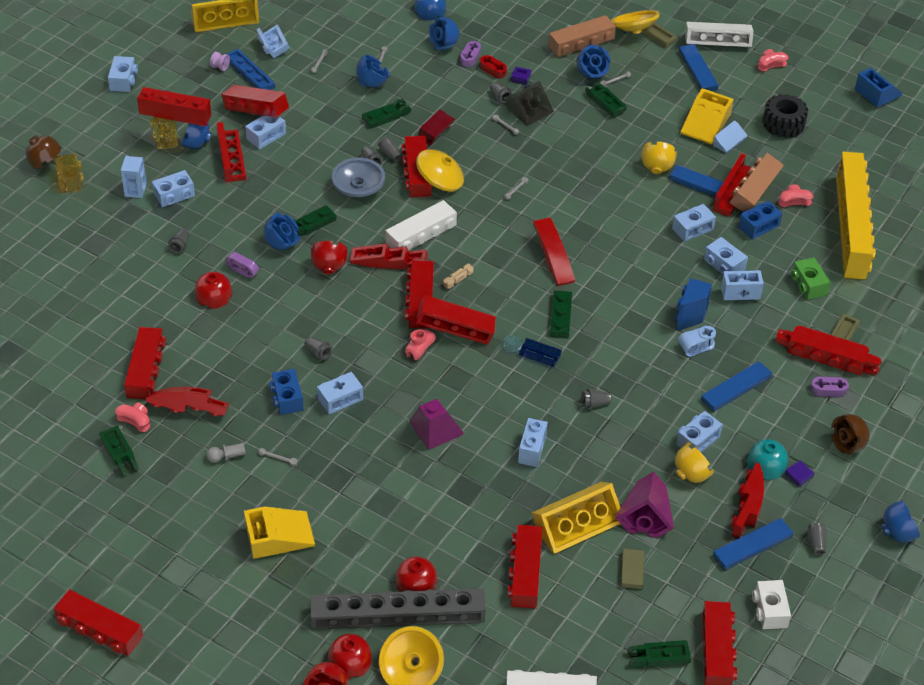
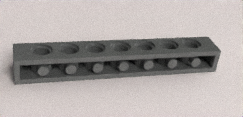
(388, 615)

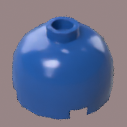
(430, 8)
(443, 33)
(593, 62)
(370, 72)
(196, 136)
(281, 231)
(899, 523)

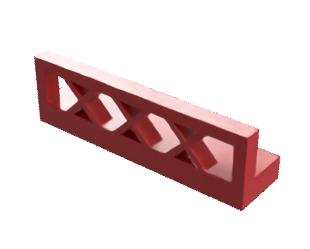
(227, 156)
(723, 197)

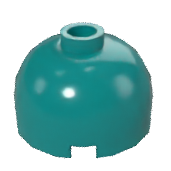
(771, 457)

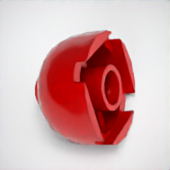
(328, 257)
(213, 290)
(416, 575)
(351, 654)
(326, 674)

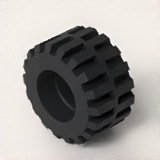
(785, 115)

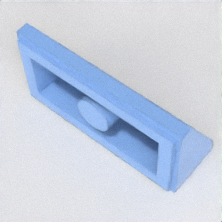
(729, 137)

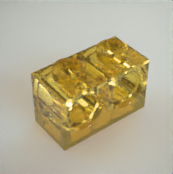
(165, 132)
(68, 173)

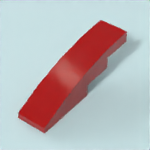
(554, 251)
(383, 257)

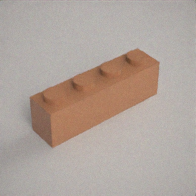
(581, 35)
(756, 183)

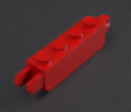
(829, 350)

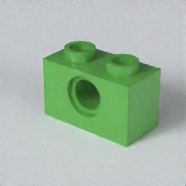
(810, 278)

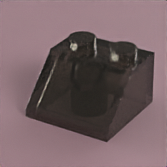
(529, 103)

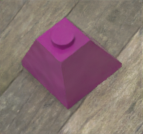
(434, 424)
(647, 508)

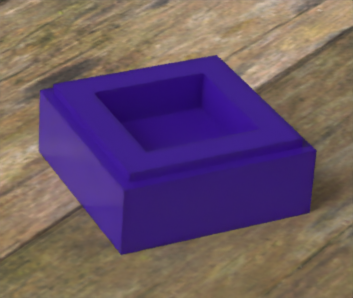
(521, 75)
(799, 473)

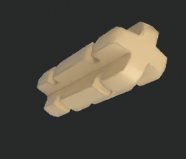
(457, 276)

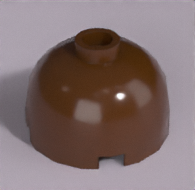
(41, 149)
(850, 433)

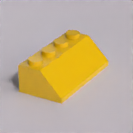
(224, 14)
(578, 516)

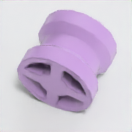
(219, 61)

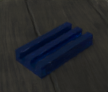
(542, 350)

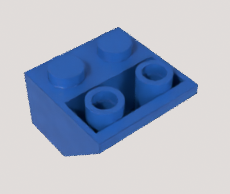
(876, 88)
(693, 304)

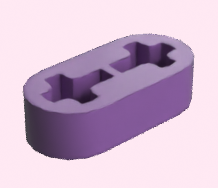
(468, 56)
(242, 265)
(829, 386)

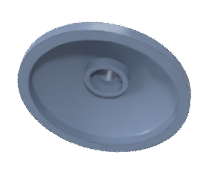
(358, 177)

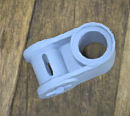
(696, 342)

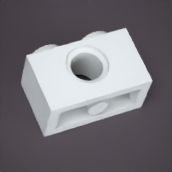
(778, 613)

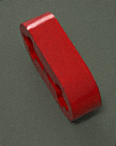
(493, 66)

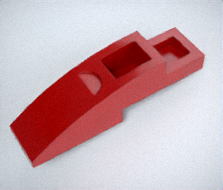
(181, 397)
(750, 501)

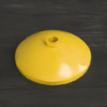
(636, 20)
(440, 170)
(400, 651)

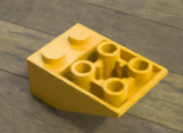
(707, 116)
(277, 531)

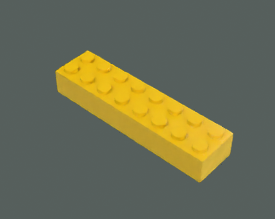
(855, 216)

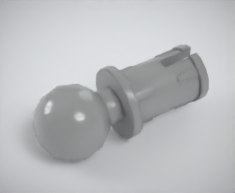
(215, 454)

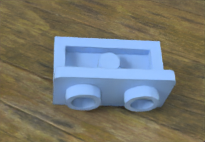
(273, 41)

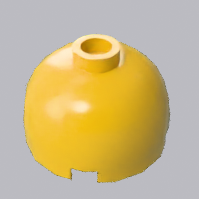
(658, 157)
(692, 464)

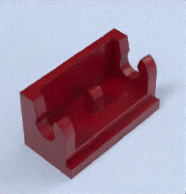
(435, 126)

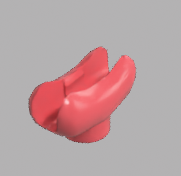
(772, 60)
(795, 196)
(419, 343)
(134, 415)

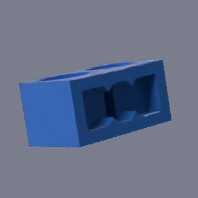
(760, 220)
(287, 391)

